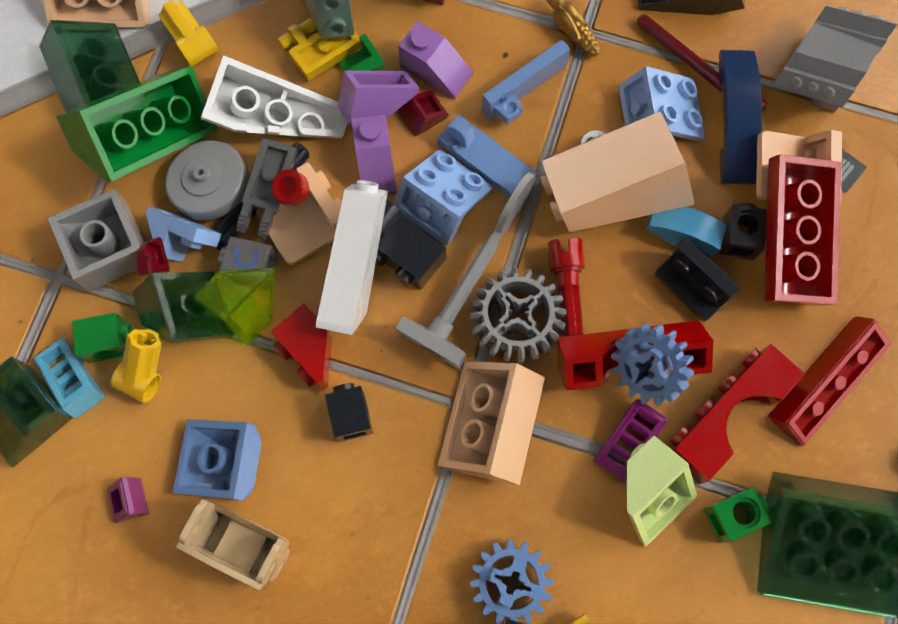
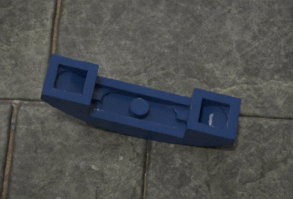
(741, 116)

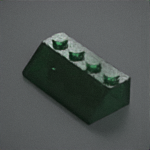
(86, 61)

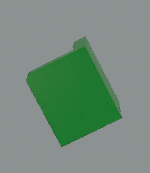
(365, 59)

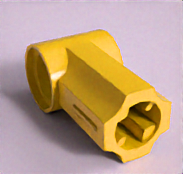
(190, 39)
(137, 372)

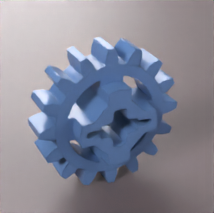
(667, 368)
(506, 600)

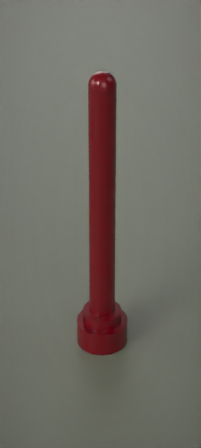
(683, 52)

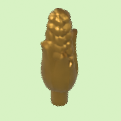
(573, 24)

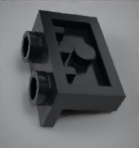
(696, 280)

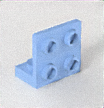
(667, 92)
(440, 195)

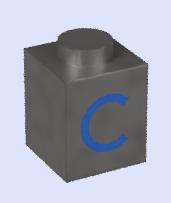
(246, 255)

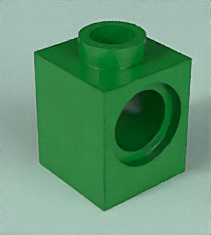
(100, 337)
(722, 519)

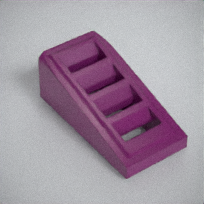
(645, 412)

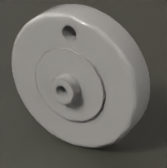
(206, 180)

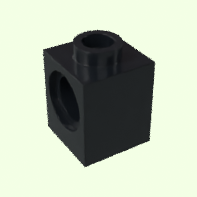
(738, 243)
(348, 412)

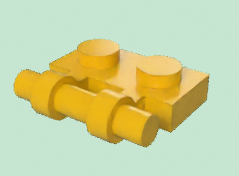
(316, 54)

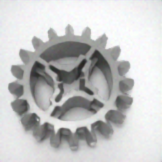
(526, 327)

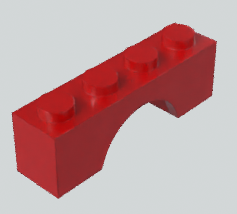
(587, 359)
(765, 379)

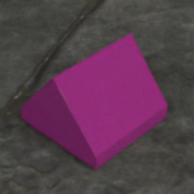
(127, 499)

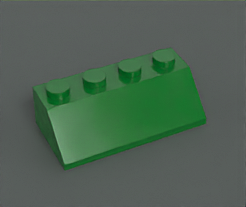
(138, 123)

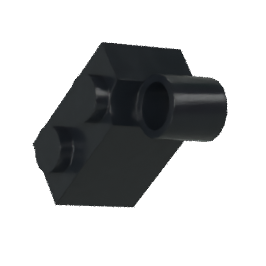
(408, 249)

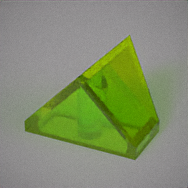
(241, 300)

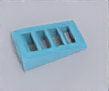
(81, 395)

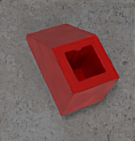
(307, 344)

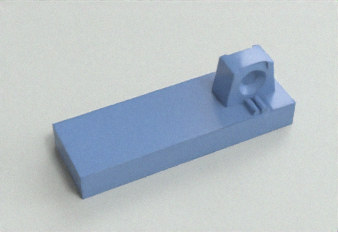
(504, 97)
(483, 155)

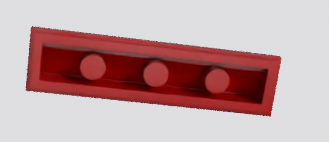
(830, 379)

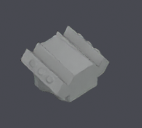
(835, 56)

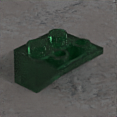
(26, 411)

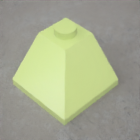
(656, 488)

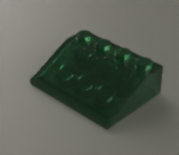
(830, 545)

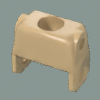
(234, 544)

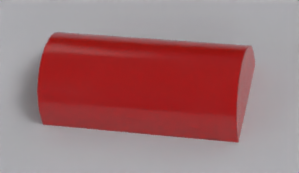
(802, 231)

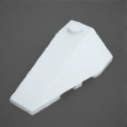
(264, 104)

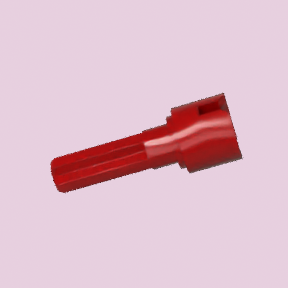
(567, 268)

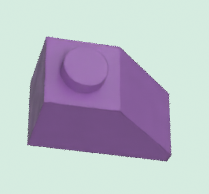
(433, 60)
(374, 93)
(374, 151)

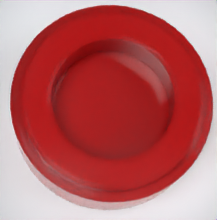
(290, 187)

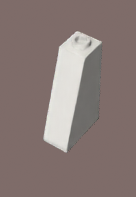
(352, 258)

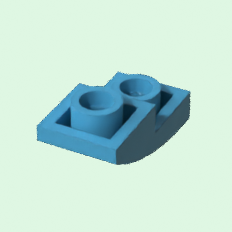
(688, 223)

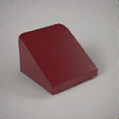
(422, 112)

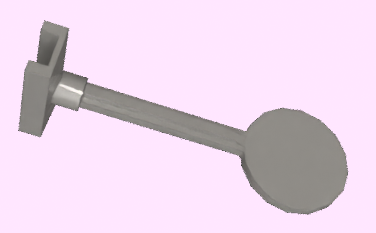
(434, 338)

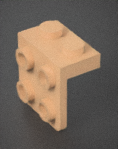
(818, 146)
(309, 226)

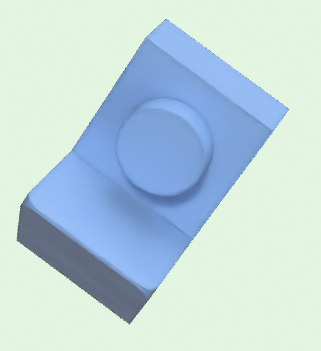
(179, 233)

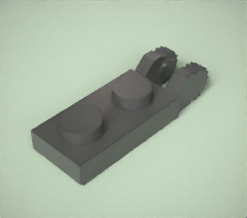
(258, 193)

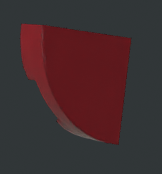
(152, 258)

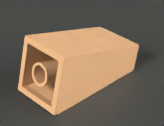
(618, 176)

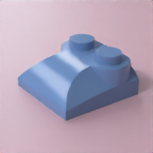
(218, 460)

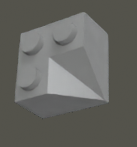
(98, 239)

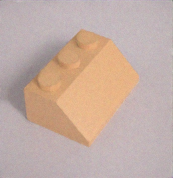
(121, 12)
(492, 421)

